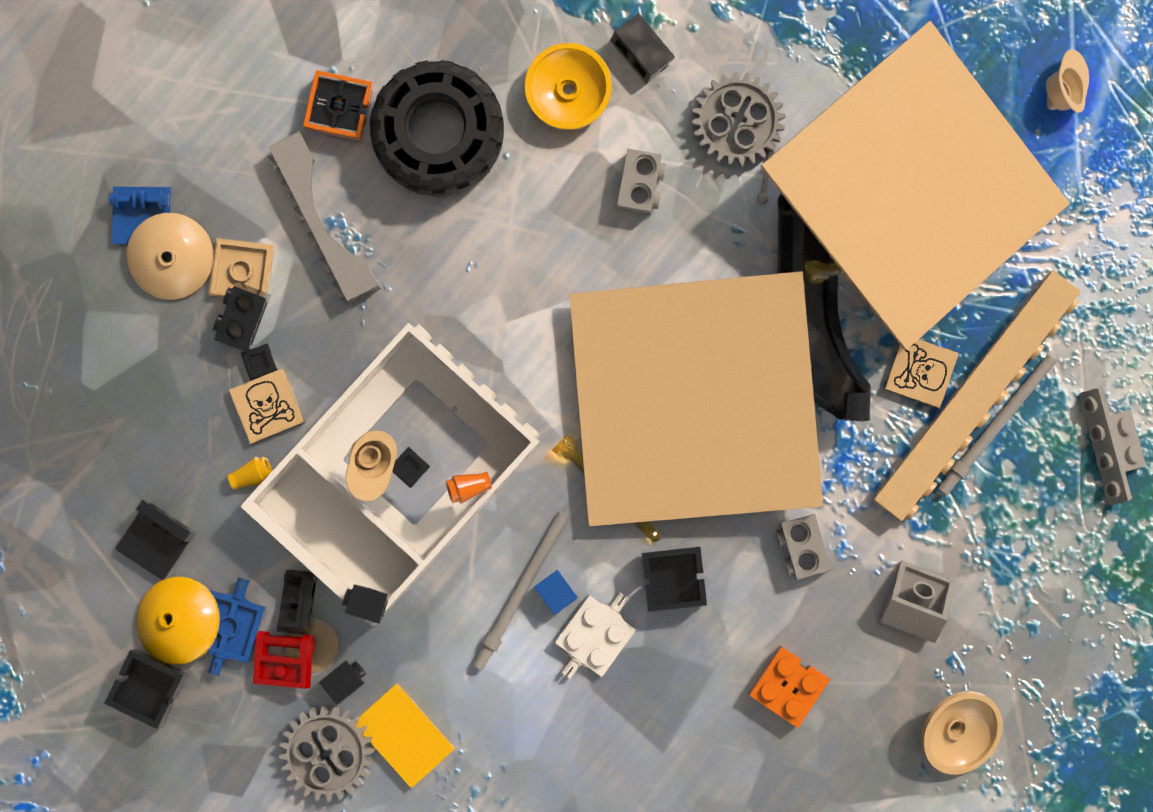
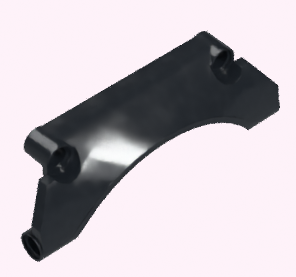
(835, 377)

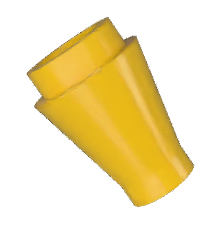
(250, 474)

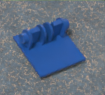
(134, 206)

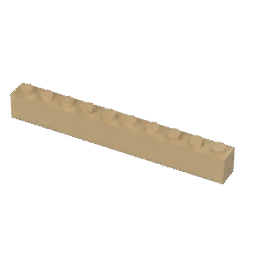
(976, 396)

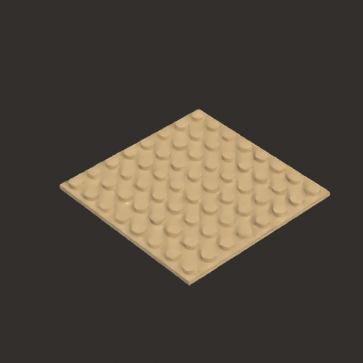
(915, 185)
(696, 399)

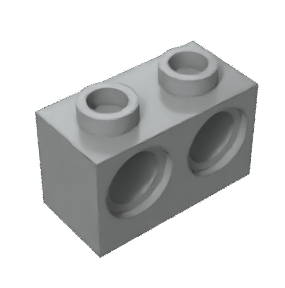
(635, 181)
(811, 544)

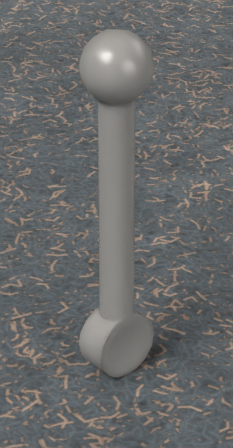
(763, 197)

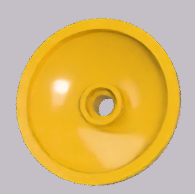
(564, 66)
(192, 625)

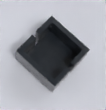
(674, 579)
(147, 688)

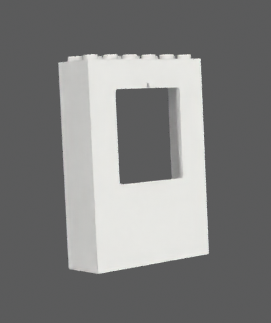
(371, 542)

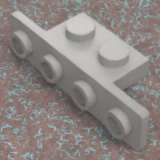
(1114, 444)

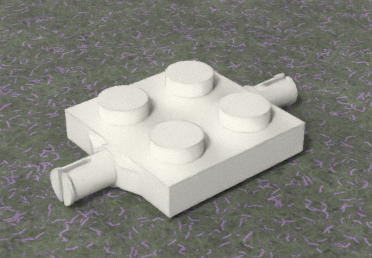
(595, 635)

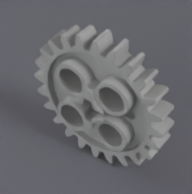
(761, 130)
(304, 767)

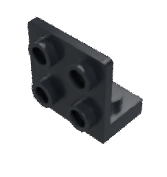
(155, 540)

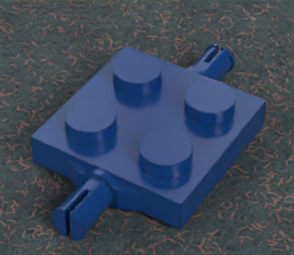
(237, 626)

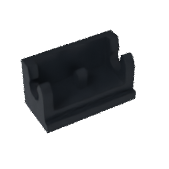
(642, 48)
(297, 602)

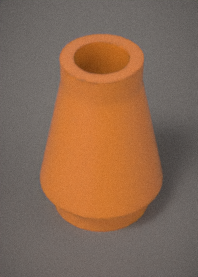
(464, 487)

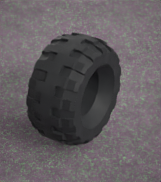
(447, 171)

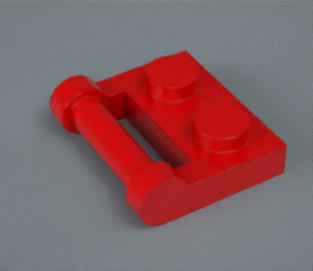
(283, 670)

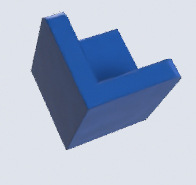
(556, 592)

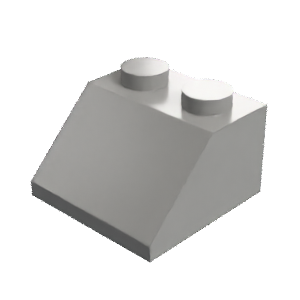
(918, 602)

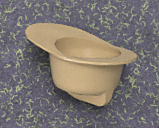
(1068, 85)
(370, 465)

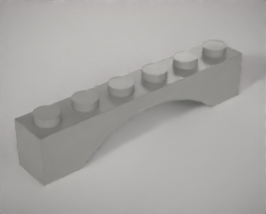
(297, 166)

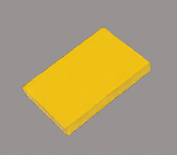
(405, 735)

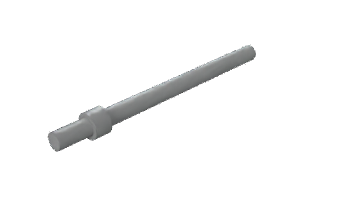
(962, 468)
(492, 641)

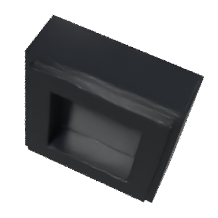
(259, 361)
(410, 467)

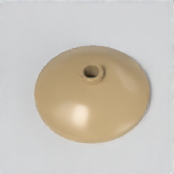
(190, 252)
(970, 739)

